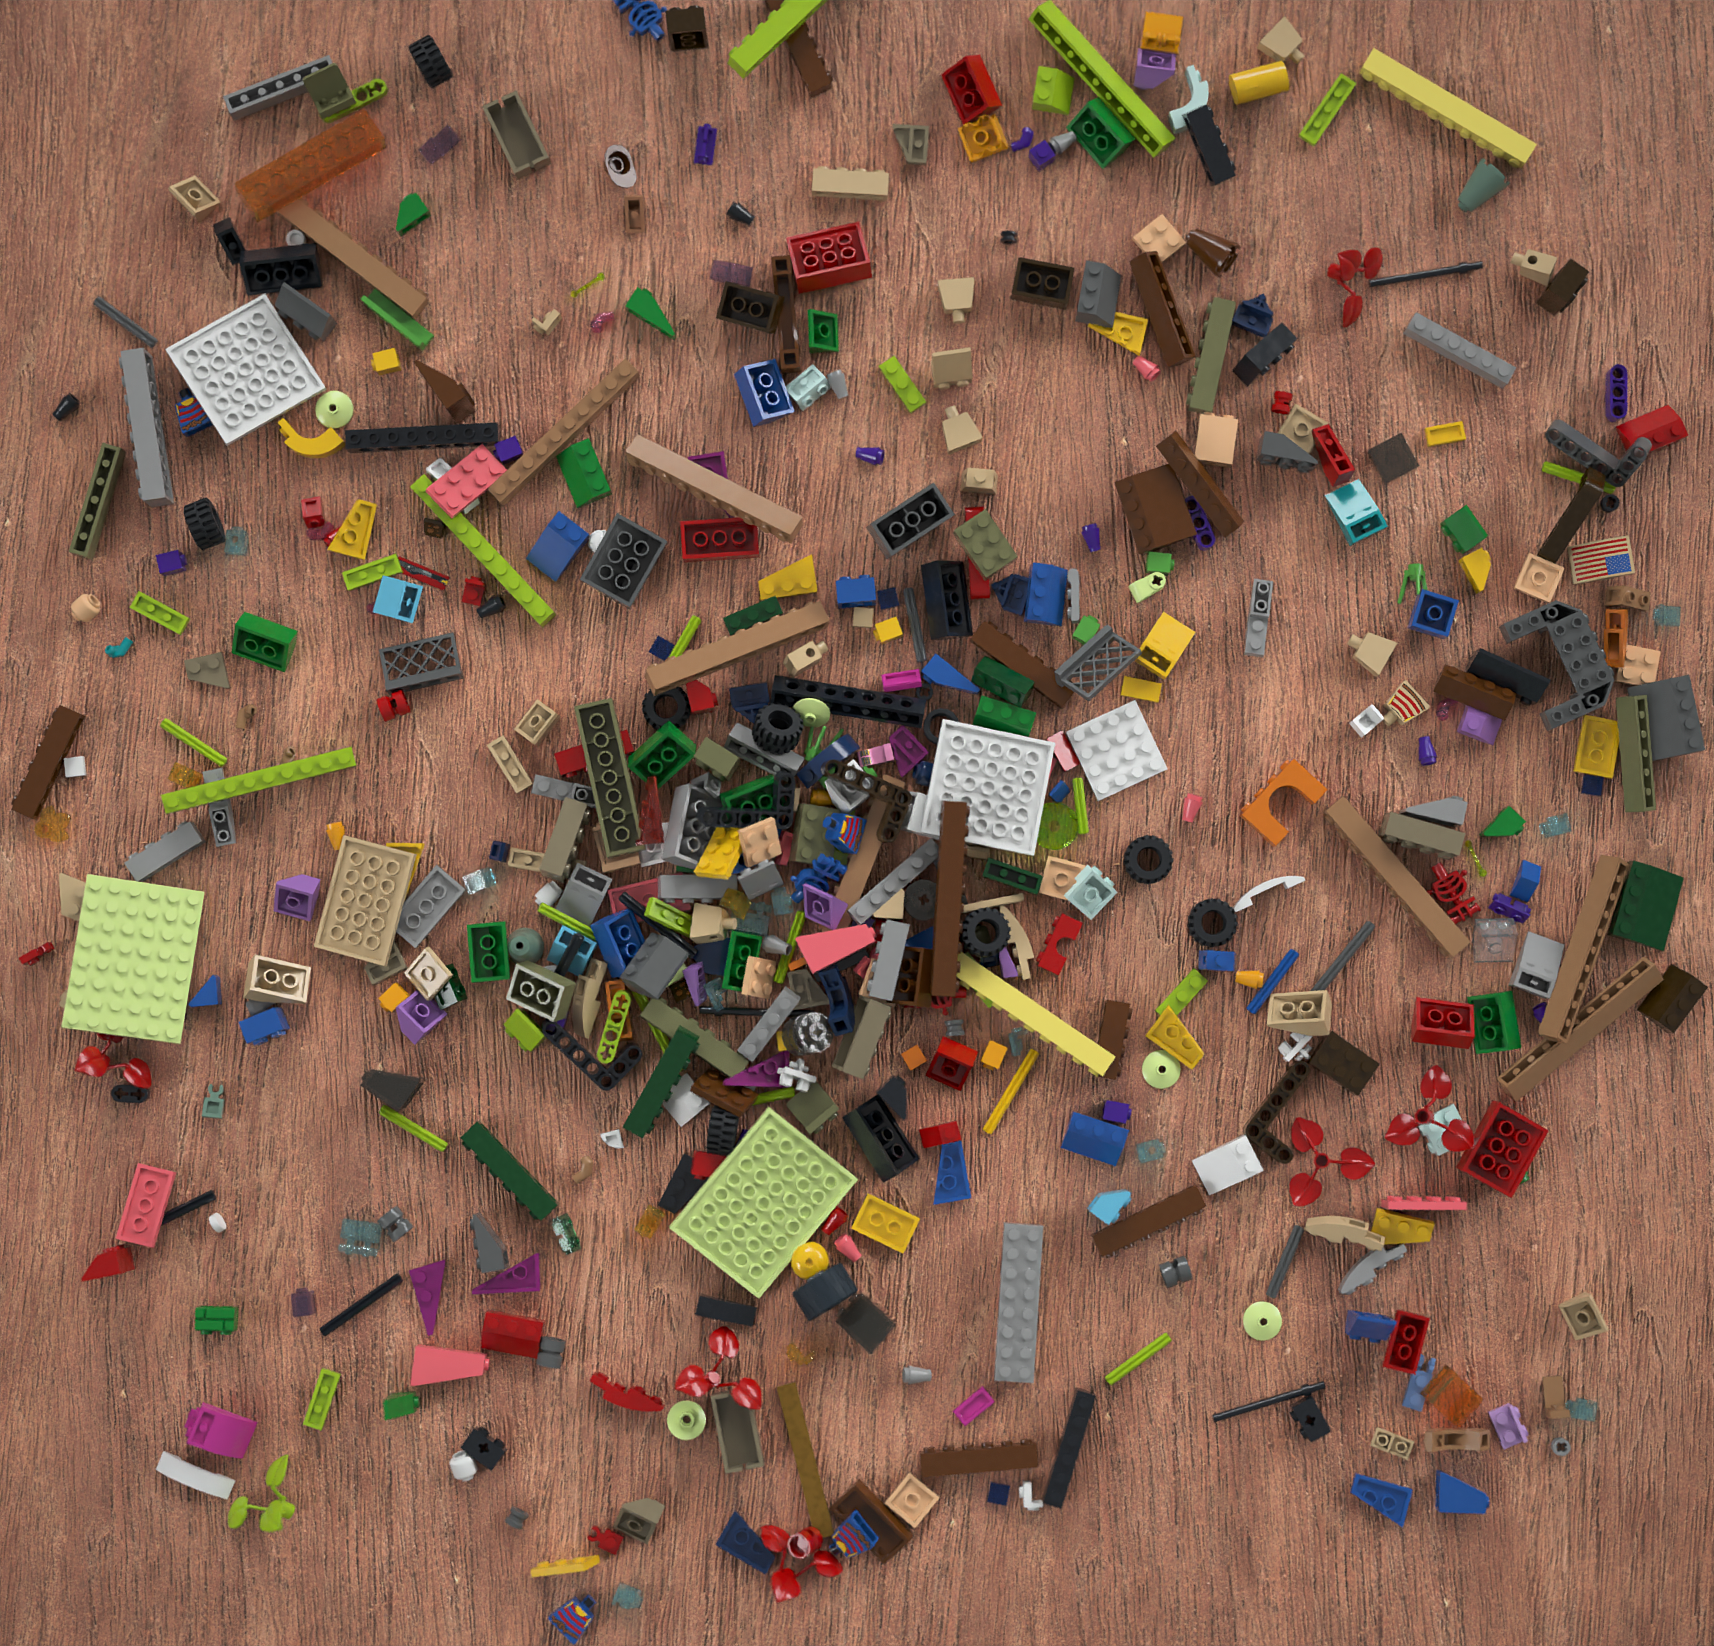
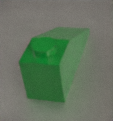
(646, 308)
(400, 1404)

